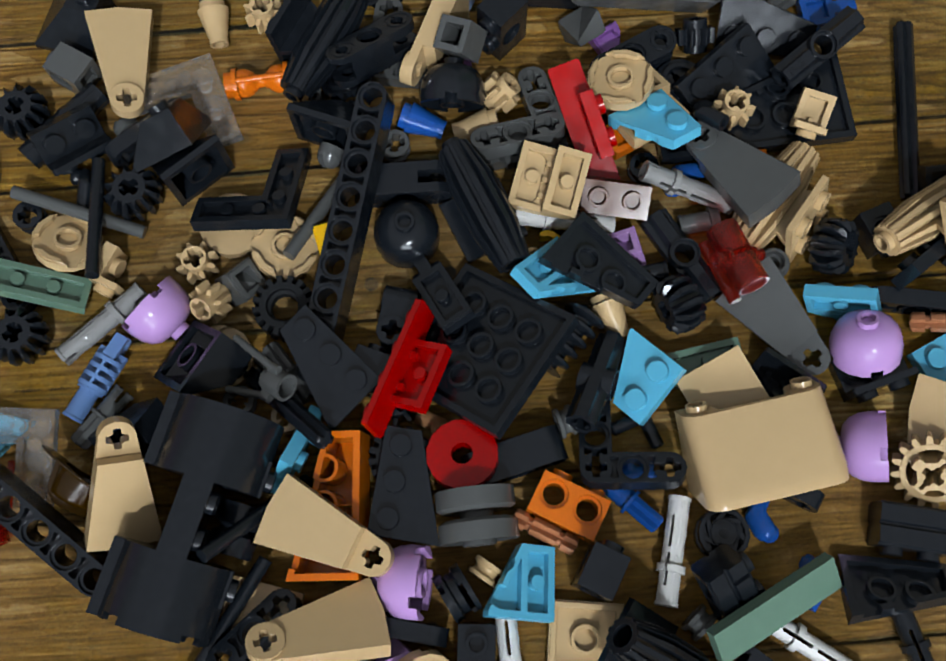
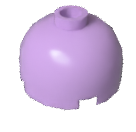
(160, 314)
(866, 343)
(866, 446)
(407, 584)

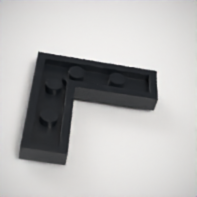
(267, 211)

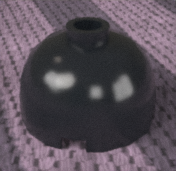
(452, 86)
(405, 232)

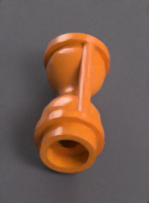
(245, 83)

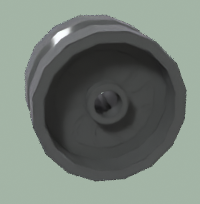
(476, 510)

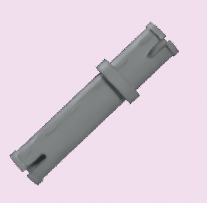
(676, 183)
(94, 330)

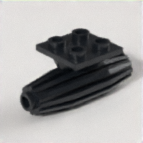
(303, 34)
(480, 208)
(646, 637)

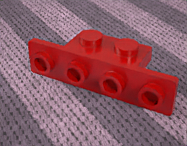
(583, 117)
(410, 372)

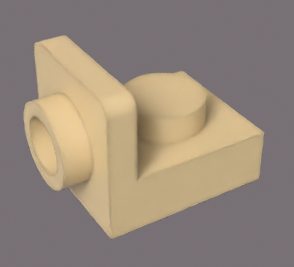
(111, 267)

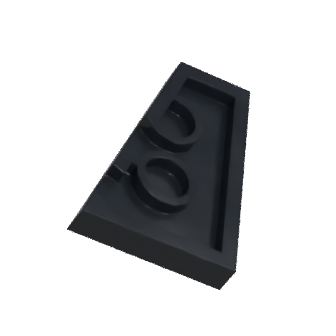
(402, 492)

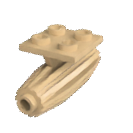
(799, 212)
(914, 221)

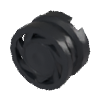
(721, 528)
(452, 594)

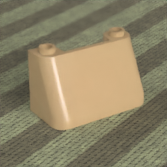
(761, 448)

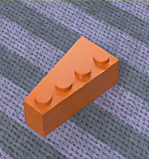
(343, 479)

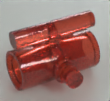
(733, 260)

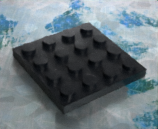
(499, 352)

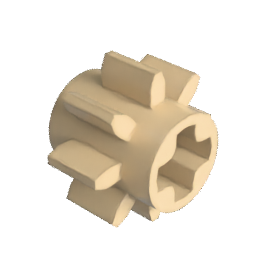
(260, 12)
(501, 92)
(736, 106)
(189, 267)
(210, 301)

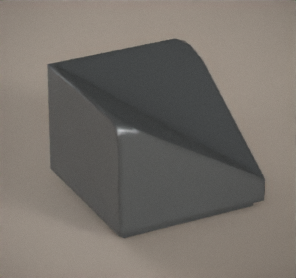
(581, 26)
(242, 281)

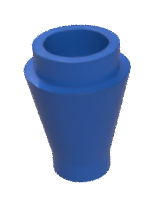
(420, 121)

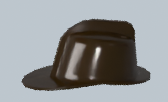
(68, 484)

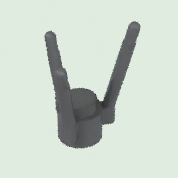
(273, 379)

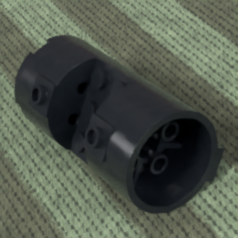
(164, 585)

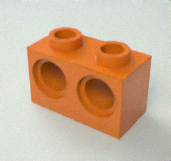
(565, 514)

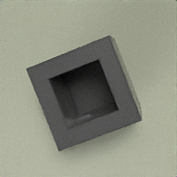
(460, 38)

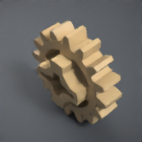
(923, 485)

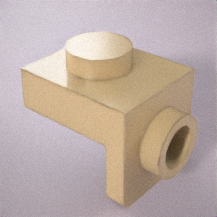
(812, 113)

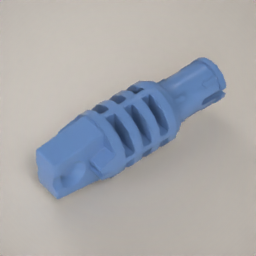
(98, 376)

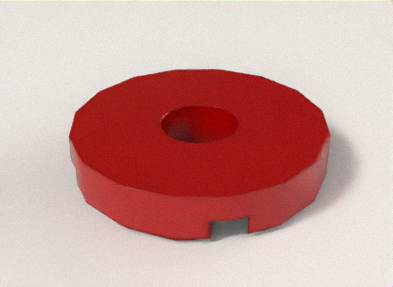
(456, 435)

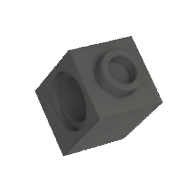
(71, 68)

